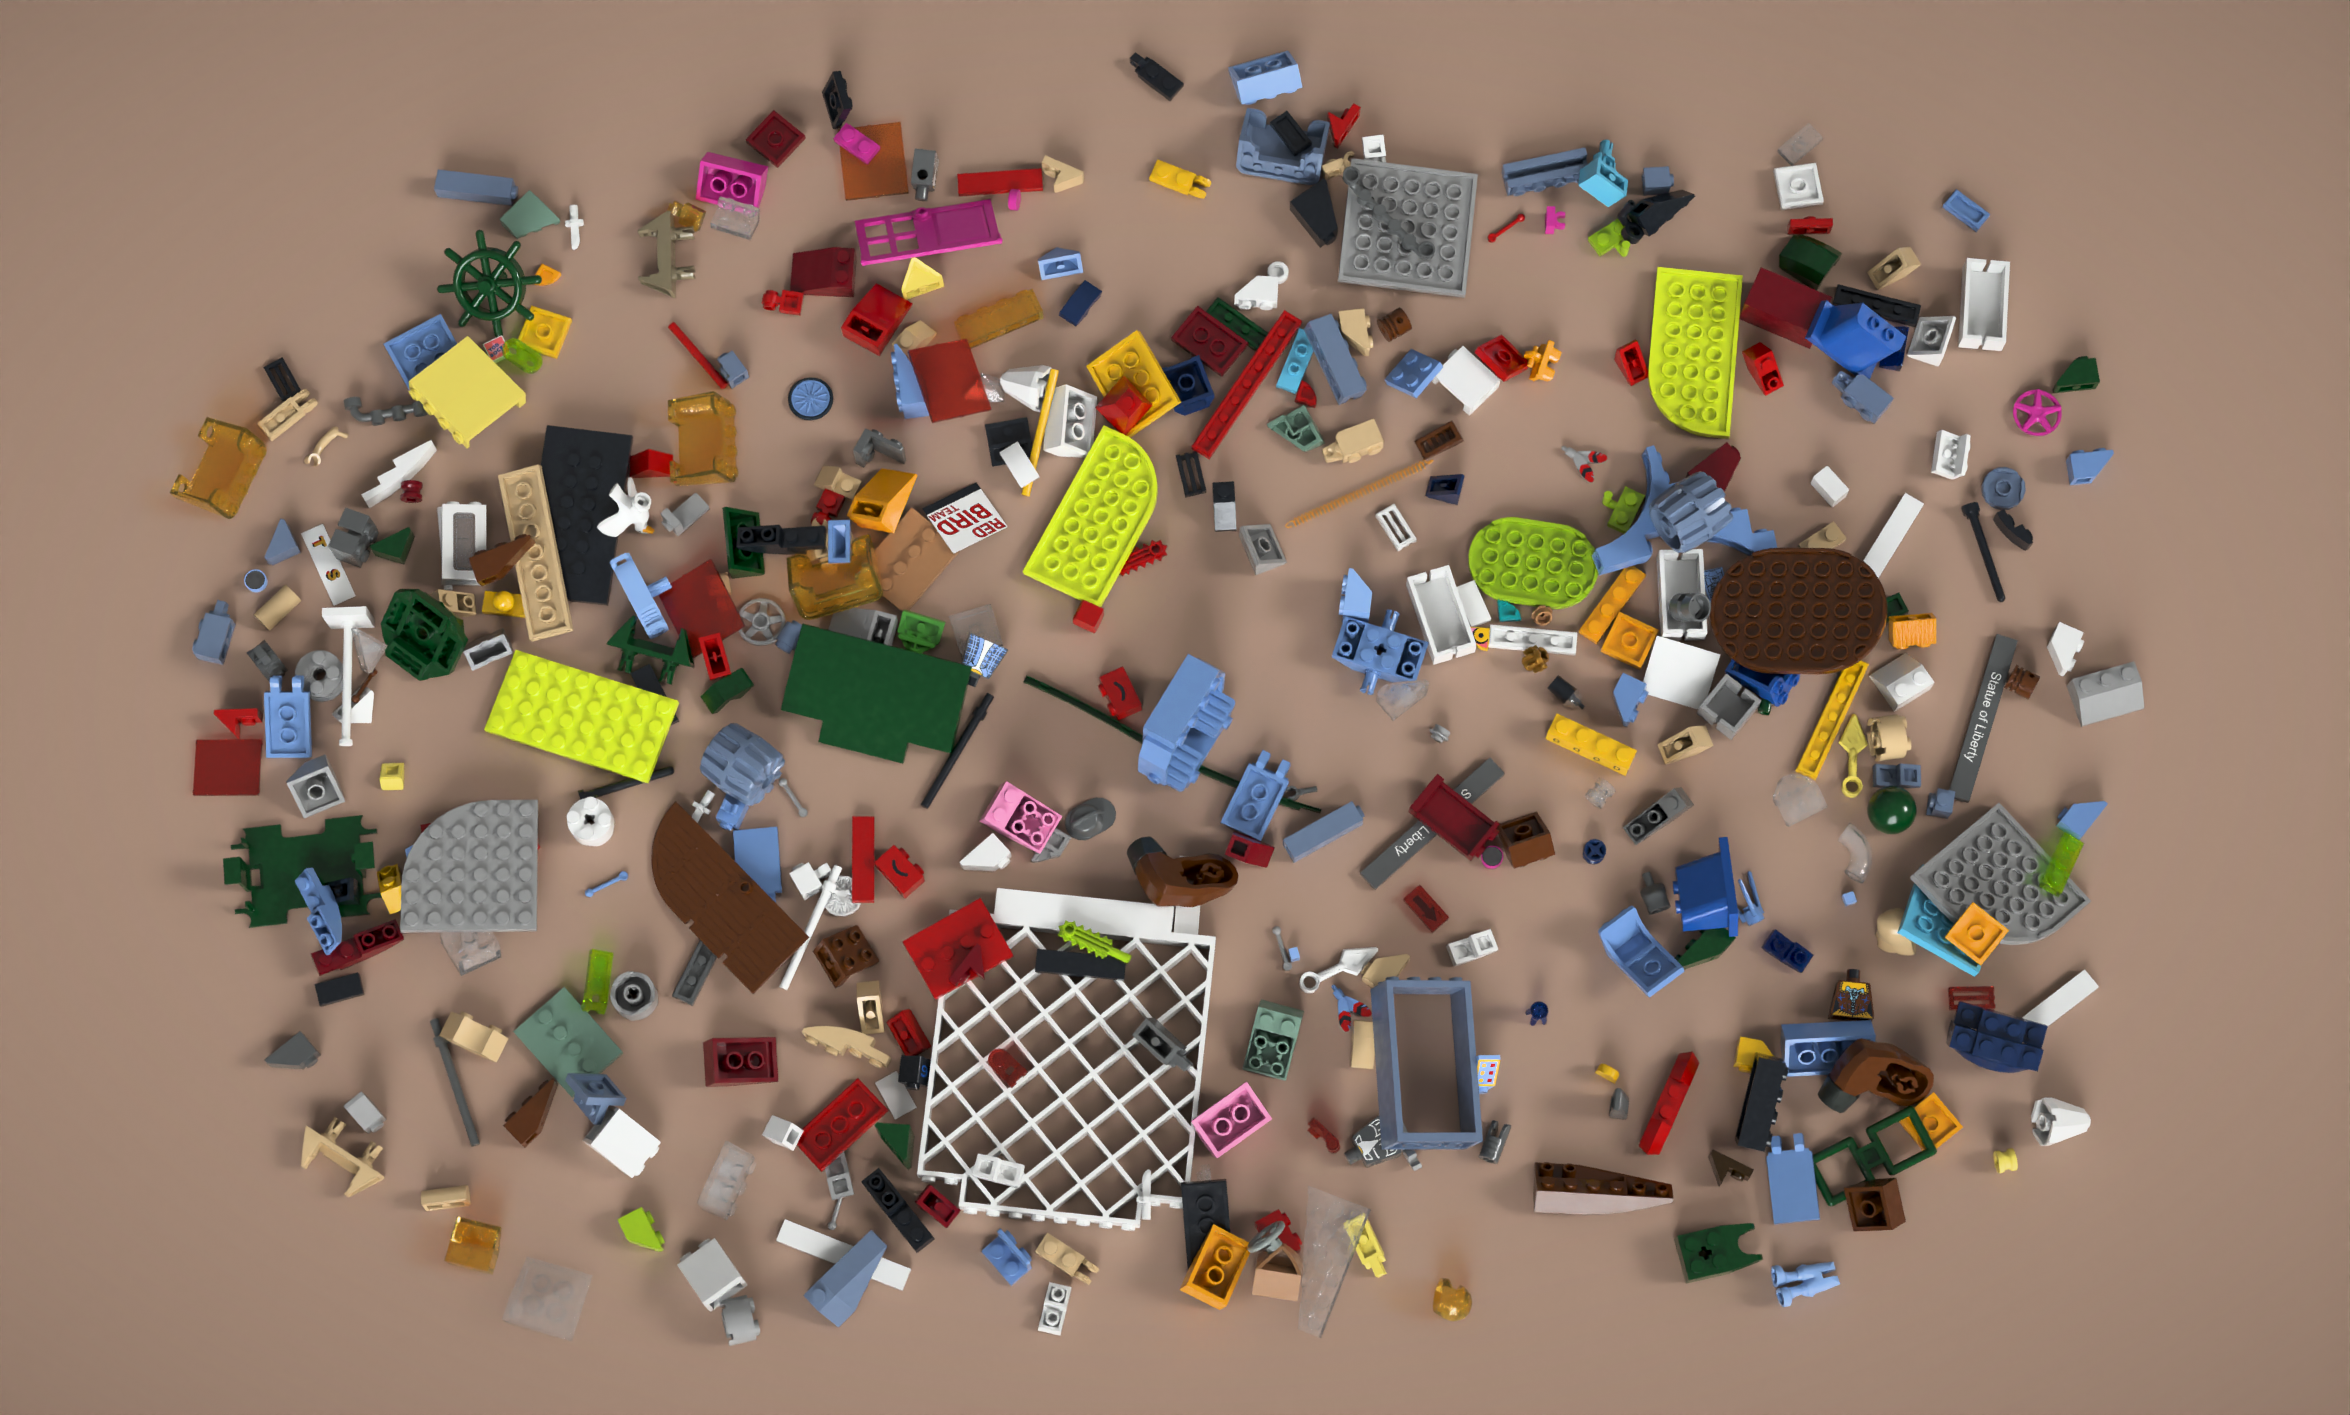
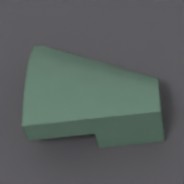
(528, 216)
(1298, 429)

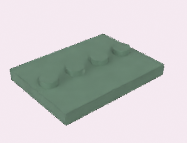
(567, 1039)

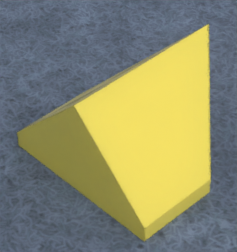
(920, 280)

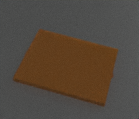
(884, 173)

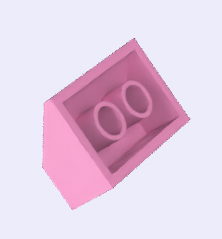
(1230, 1120)

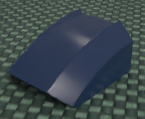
(1190, 385)

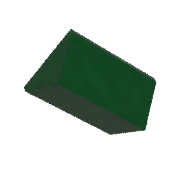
(741, 562)
(899, 1140)

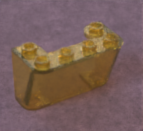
(705, 439)
(224, 470)

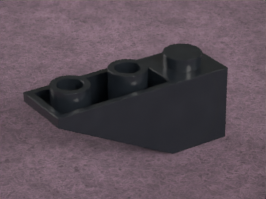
(1657, 210)

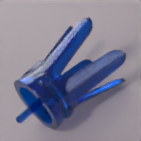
(1539, 1012)

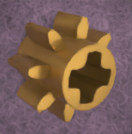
(1535, 659)

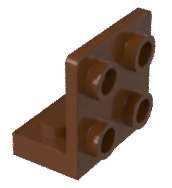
(845, 955)

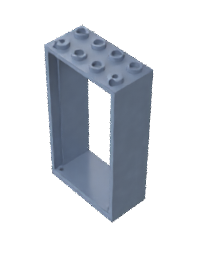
(1388, 1067)

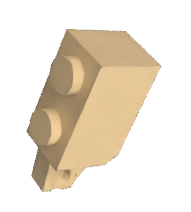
(1354, 443)

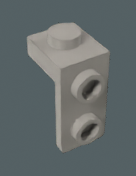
(684, 515)

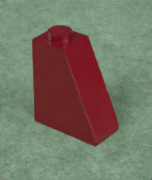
(1720, 465)

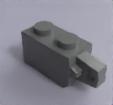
(267, 660)
(1162, 1044)

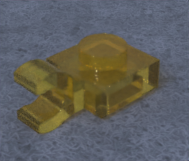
(689, 214)

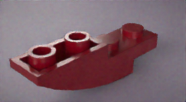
(359, 948)

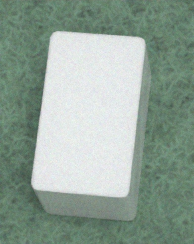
(1829, 486)

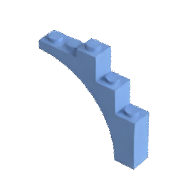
(1740, 536)
(1633, 546)

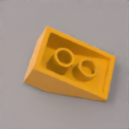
(1216, 1268)

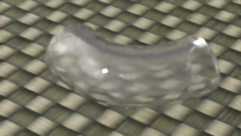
(1859, 851)

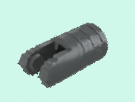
(1492, 1145)

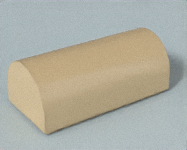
(277, 607)
(445, 1198)

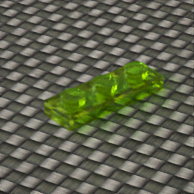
(2061, 864)

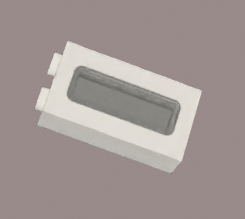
(461, 537)

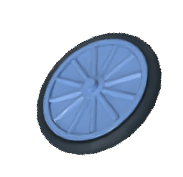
(810, 398)

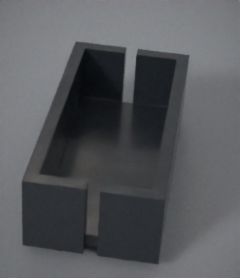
(1760, 1102)

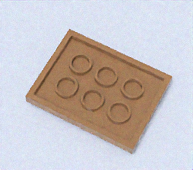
(911, 560)

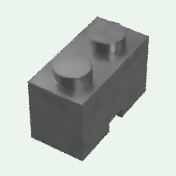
(487, 649)

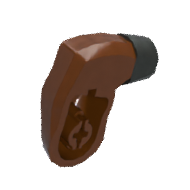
(1182, 879)

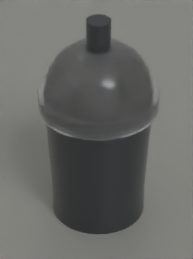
(1566, 693)

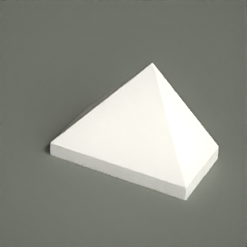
(361, 711)

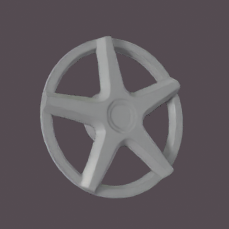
(761, 622)

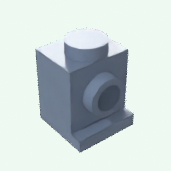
(732, 369)
(1940, 803)

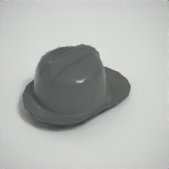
(1090, 818)

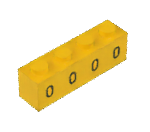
(1591, 744)

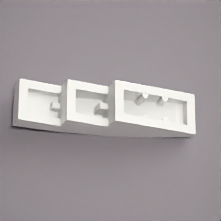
(406, 468)

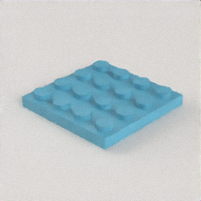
(1927, 927)

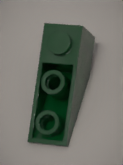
(1706, 948)

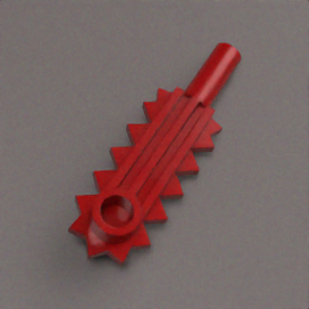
(1142, 556)

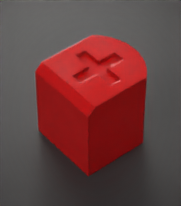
(1088, 616)

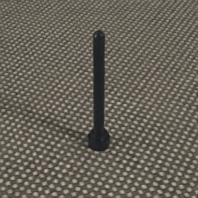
(1972, 511)

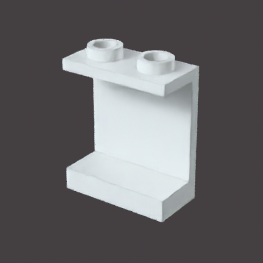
(1467, 379)

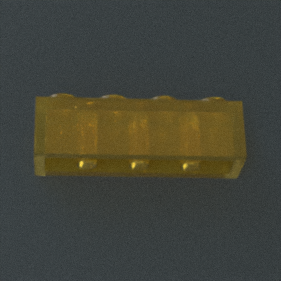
(999, 319)

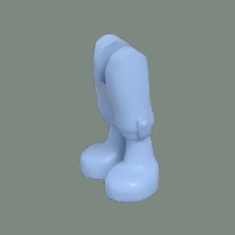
(1810, 1276)

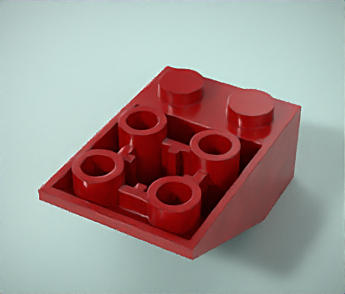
(875, 319)

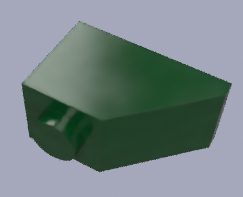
(2079, 376)

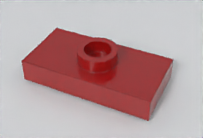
(1810, 225)

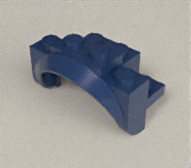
(1997, 1039)

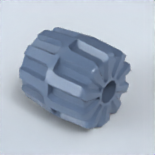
(1690, 512)
(742, 764)

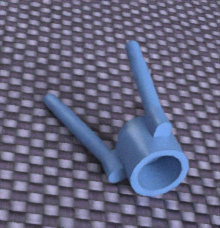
(1753, 912)

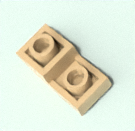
(1362, 1045)

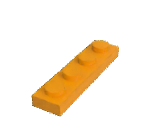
(1612, 604)

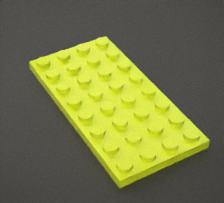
(581, 716)

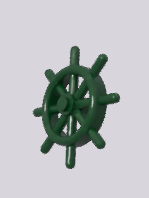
(489, 283)

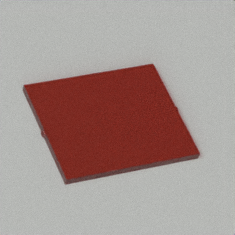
(949, 380)
(701, 605)

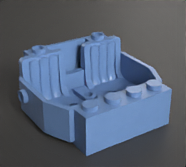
(1185, 725)

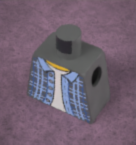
(982, 656)

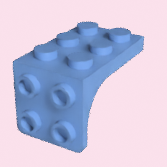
(1638, 952)

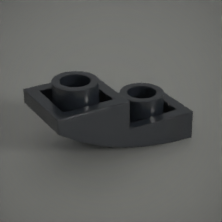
(2018, 535)

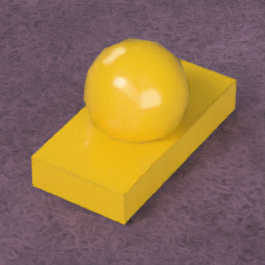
(503, 604)

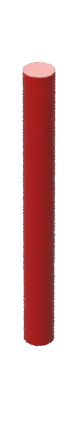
(698, 355)

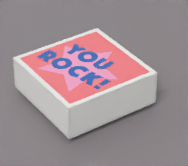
(494, 348)

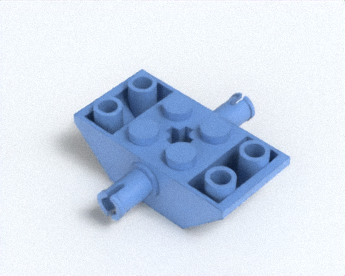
(1359, 645)

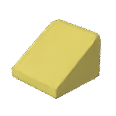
(392, 776)

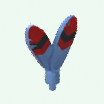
(1346, 1004)

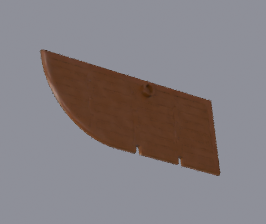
(723, 901)

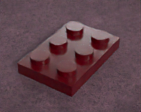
(1210, 340)

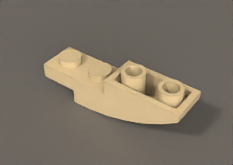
(840, 1039)

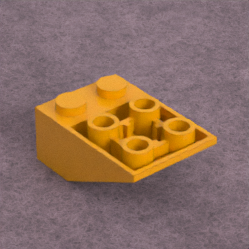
(882, 500)

